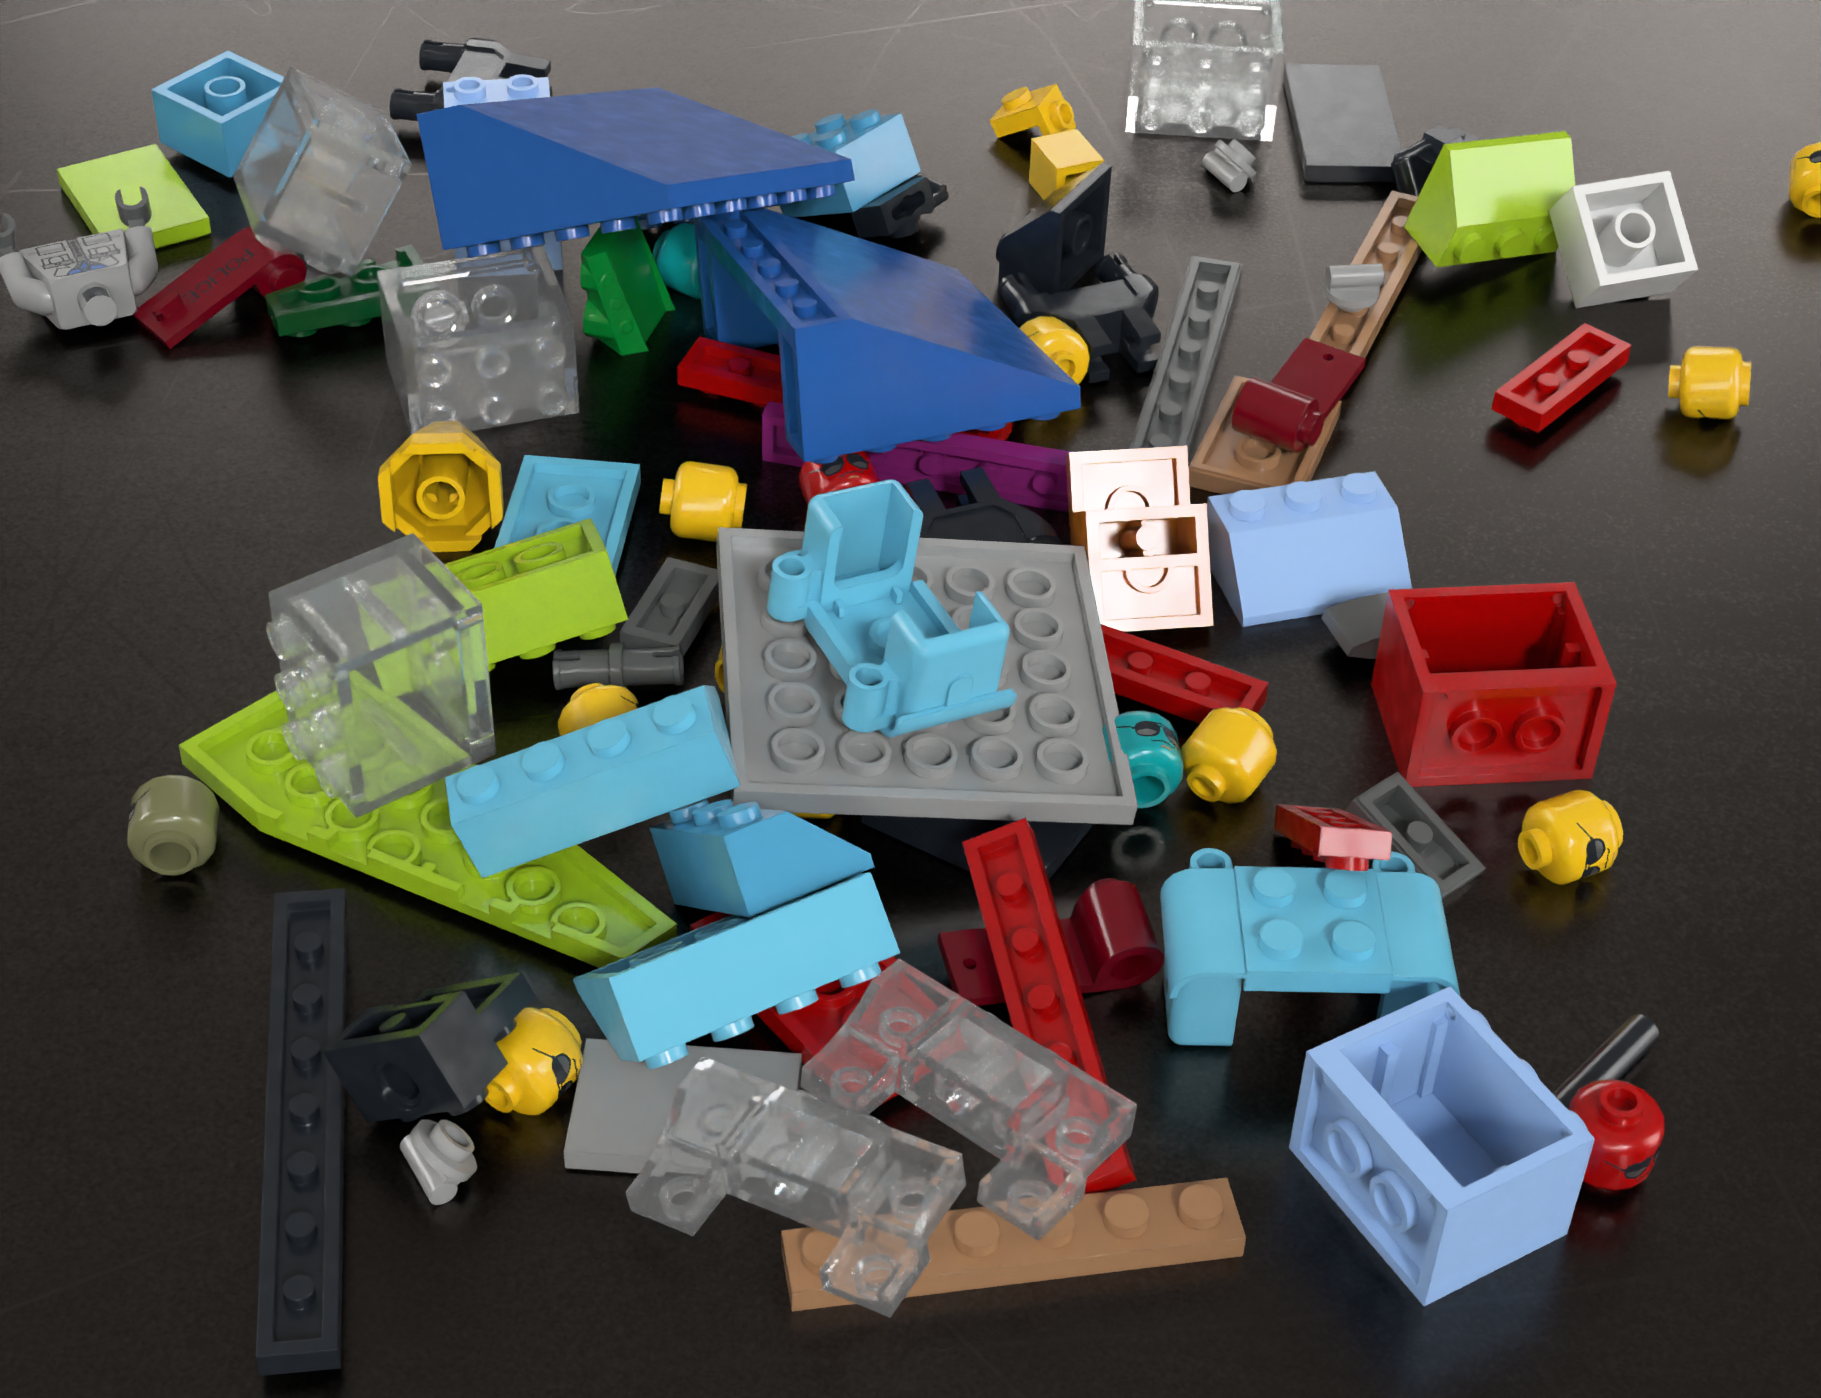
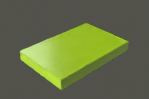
(93, 188)

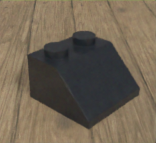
(1060, 235)

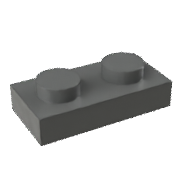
(672, 606)

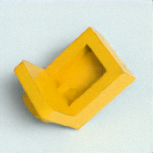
(1034, 108)

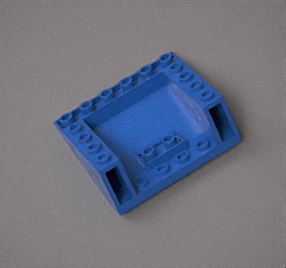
(603, 160)
(868, 337)

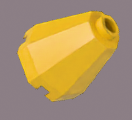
(442, 488)

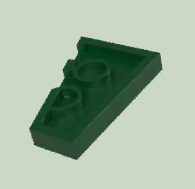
(333, 301)

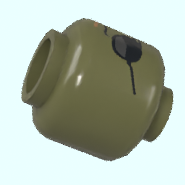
(172, 824)

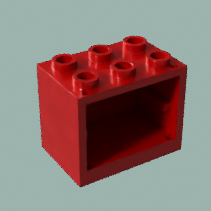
(1491, 684)

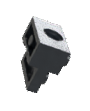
(430, 1051)

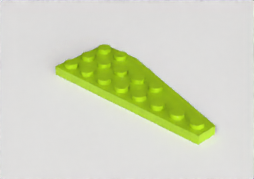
(554, 900)

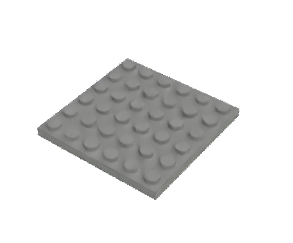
(1013, 763)

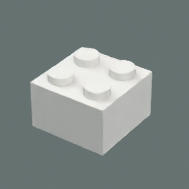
(1622, 239)

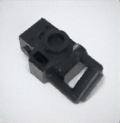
(1415, 162)
(900, 208)

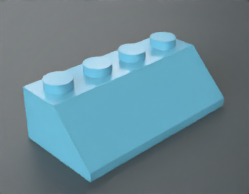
(592, 781)
(736, 969)

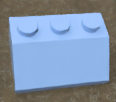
(1305, 546)

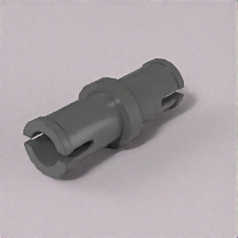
(618, 666)

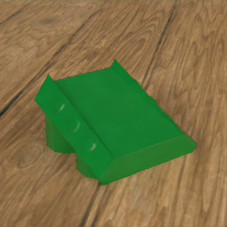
(622, 290)

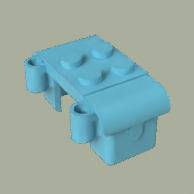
(879, 628)
(1296, 934)

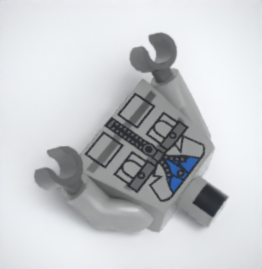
(85, 276)

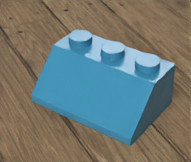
(749, 857)

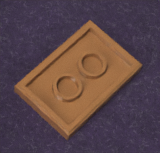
(1238, 462)

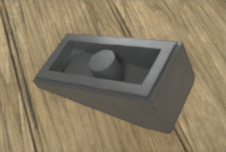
(1418, 833)

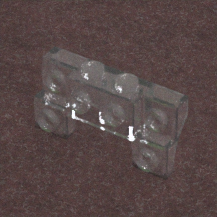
(982, 1081)
(808, 1164)

